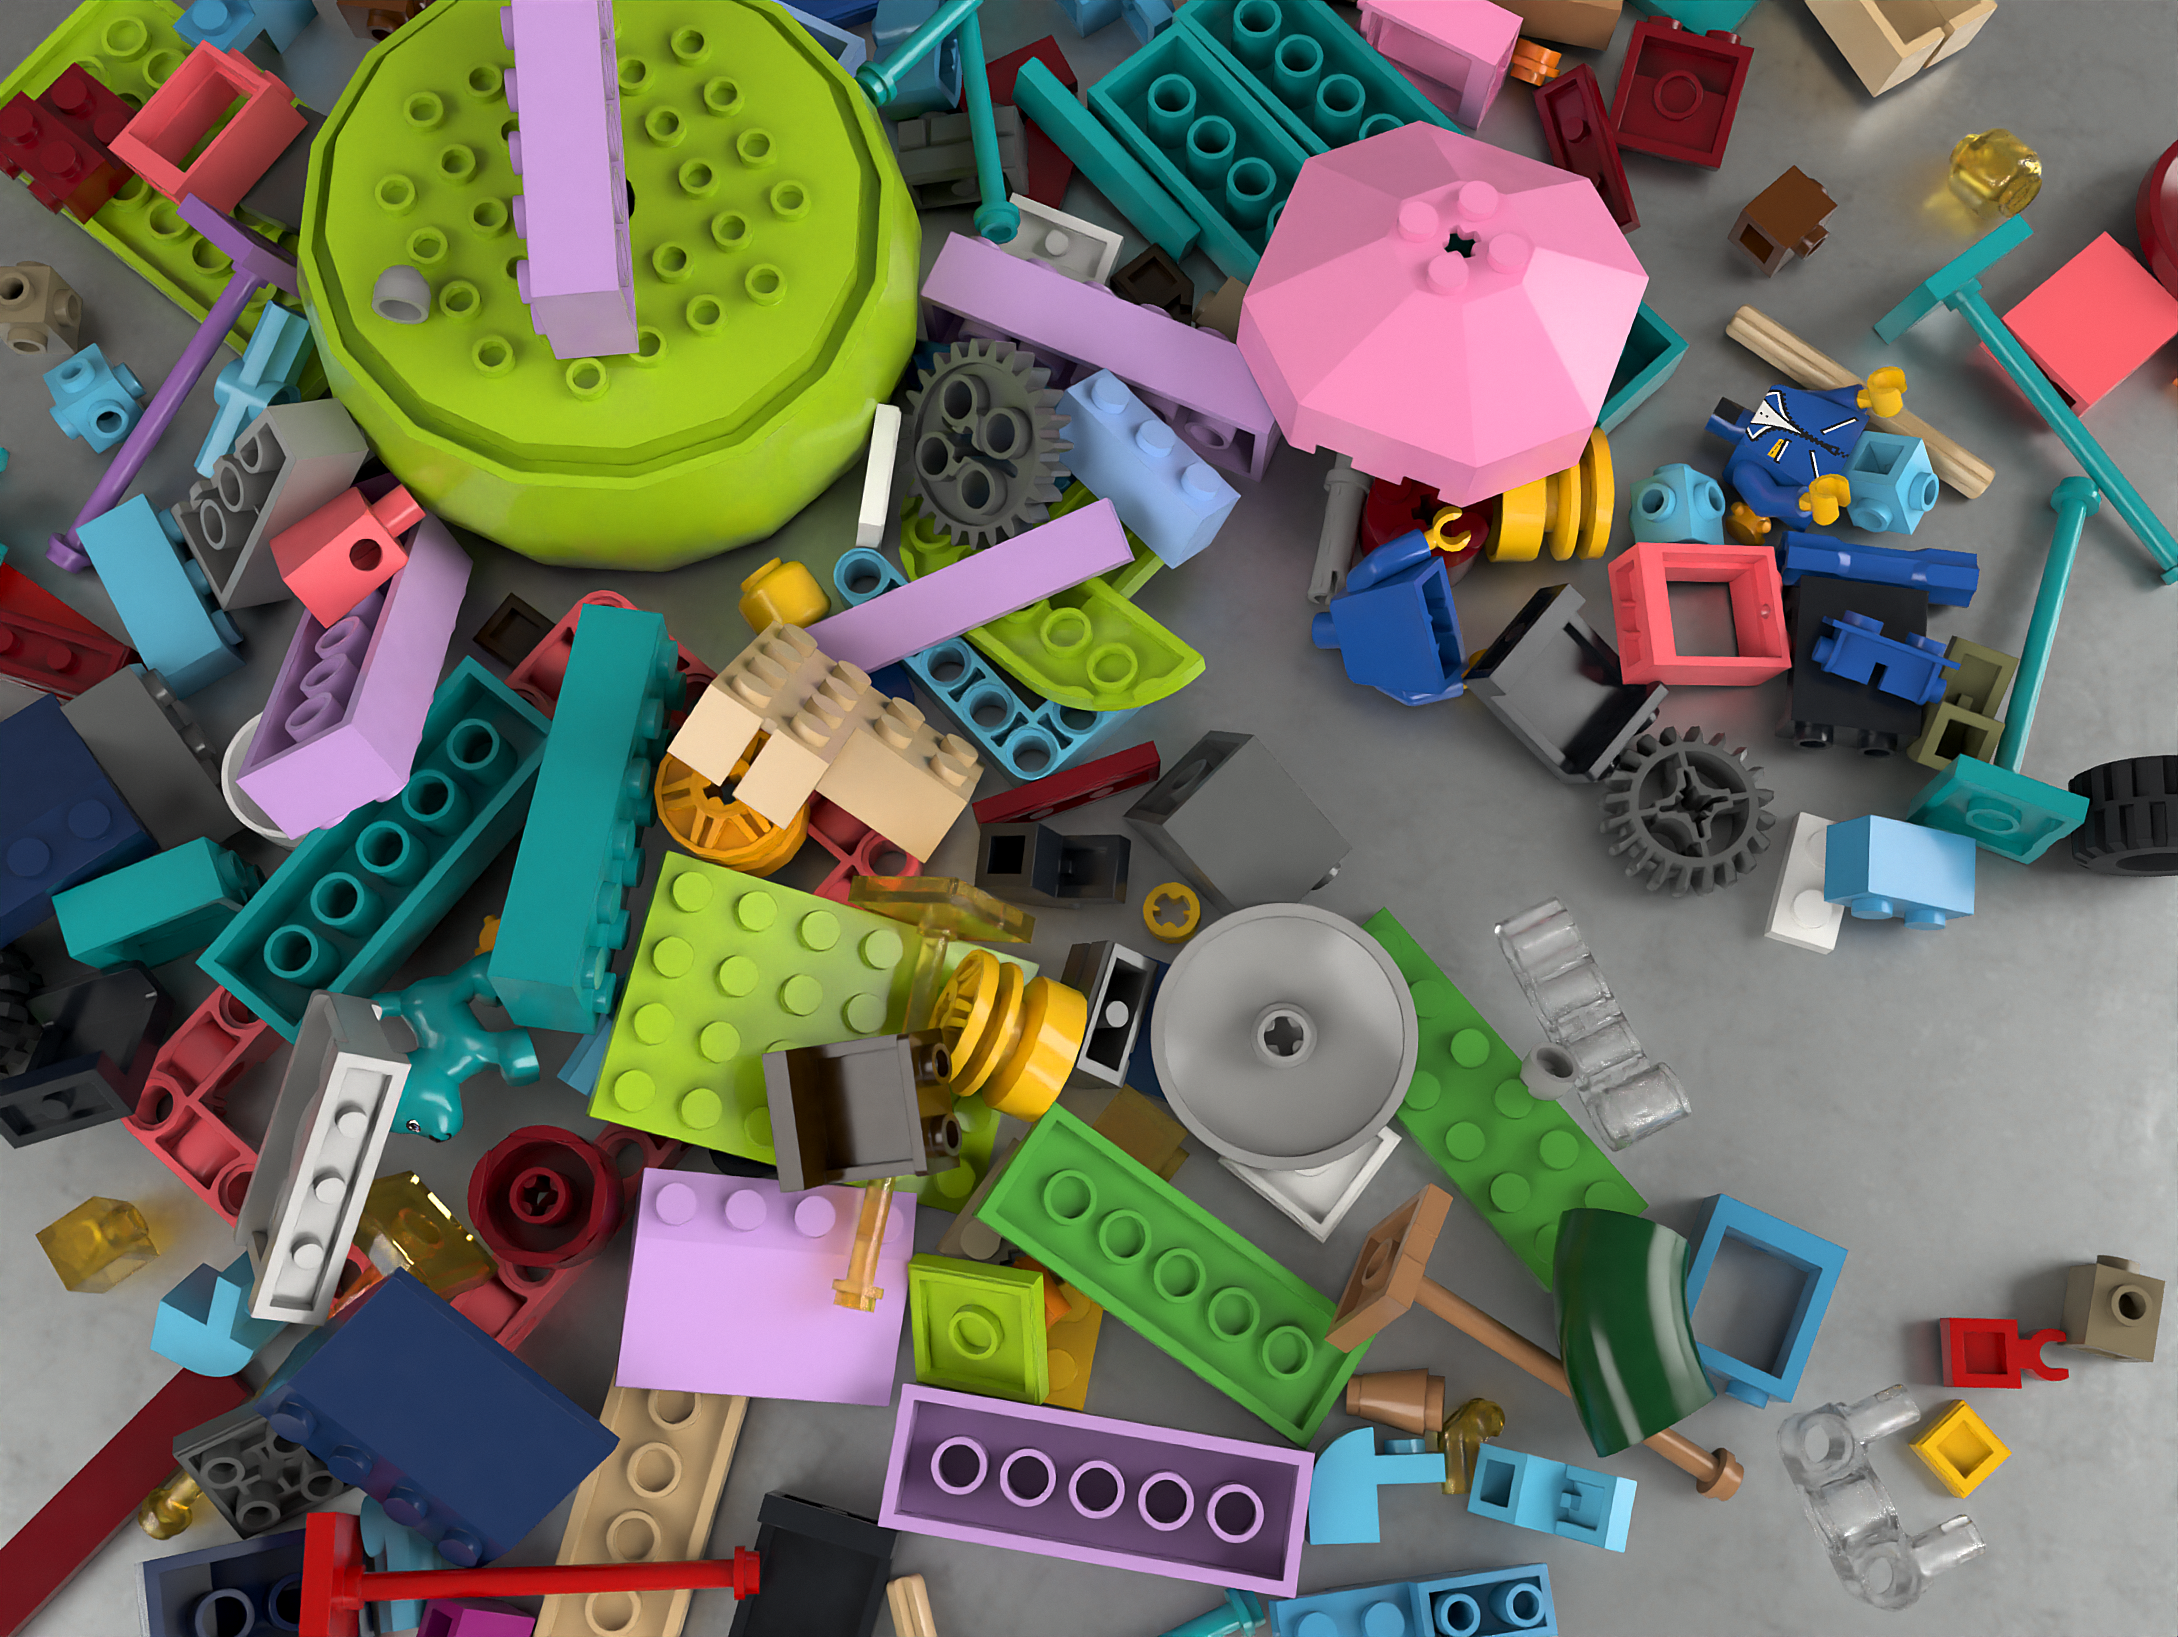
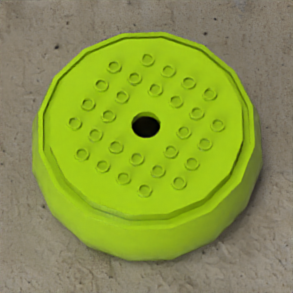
(763, 277)

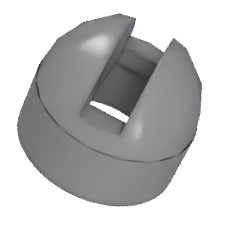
(402, 295)
(1541, 1064)

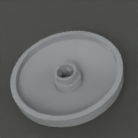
(1284, 1036)

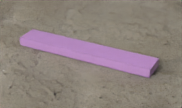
(977, 589)

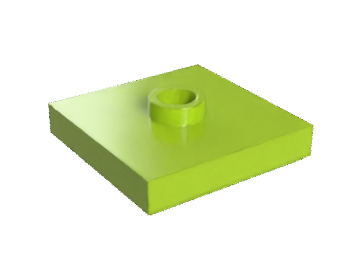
(979, 1327)

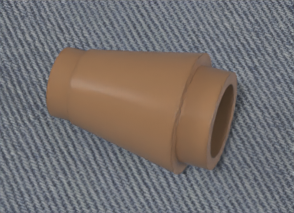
(1399, 1399)

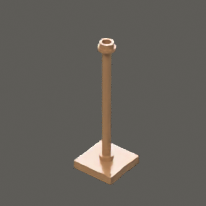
(1392, 1276)

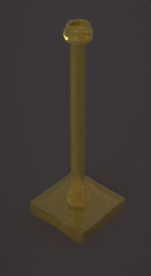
(943, 912)
(397, 1227)

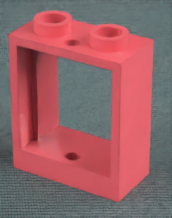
(189, 107)
(1645, 617)

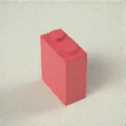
(2093, 323)

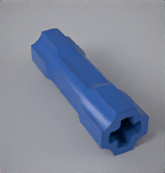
(1946, 574)

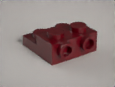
(1678, 92)
(64, 143)

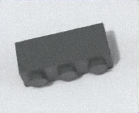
(154, 756)

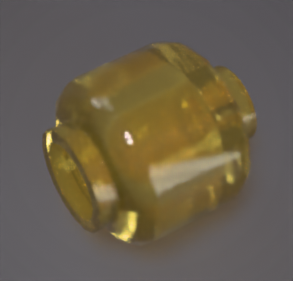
(1994, 174)

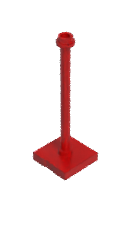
(339, 1585)

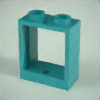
(157, 906)

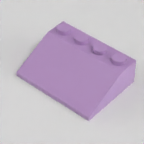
(739, 1295)

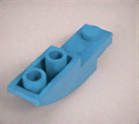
(1443, 1604)

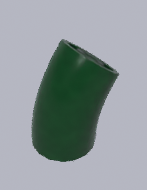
(1625, 1326)

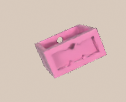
(1460, 61)

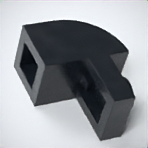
(1051, 869)

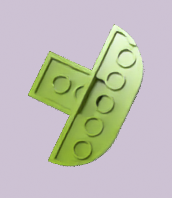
(1078, 645)

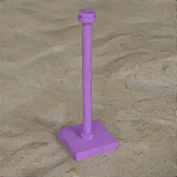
(256, 265)

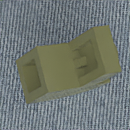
(1966, 712)

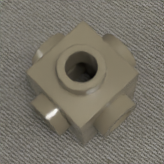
(38, 310)

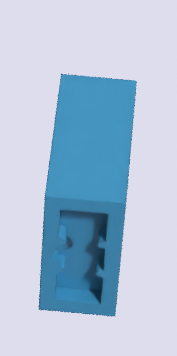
(1818, 1257)

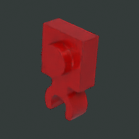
(1992, 1355)

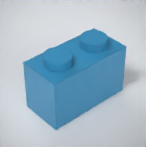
(1900, 871)

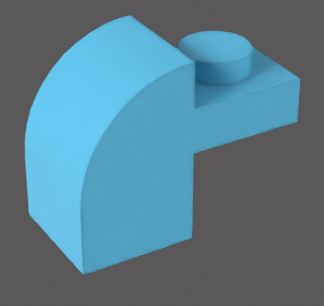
(208, 1321)
(1346, 1481)
(1552, 1497)

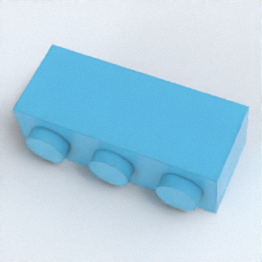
(162, 595)

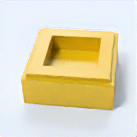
(1959, 1448)

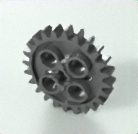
(984, 443)

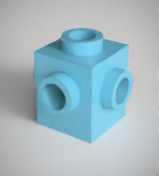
(95, 398)
(1889, 482)
(1677, 507)

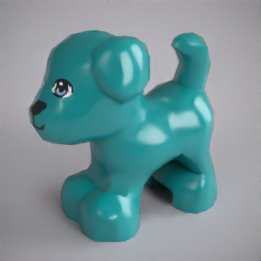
(452, 1048)

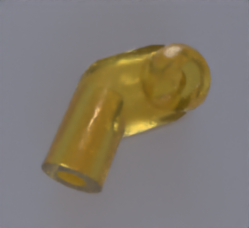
(1461, 1437)

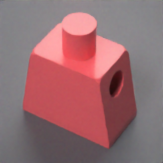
(345, 550)

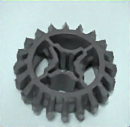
(1680, 762)

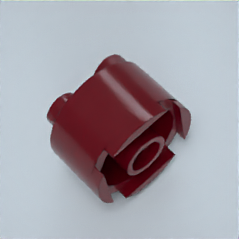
(1412, 505)
(534, 1162)

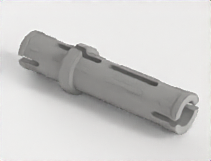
(1339, 528)

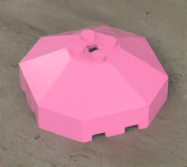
(1433, 358)

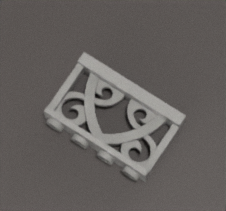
(319, 1157)

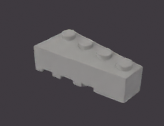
(279, 474)

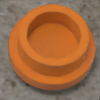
(1534, 62)

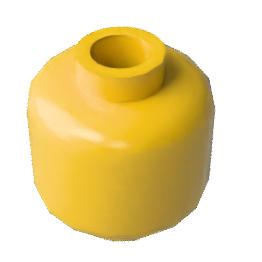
(782, 594)

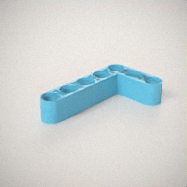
(982, 687)

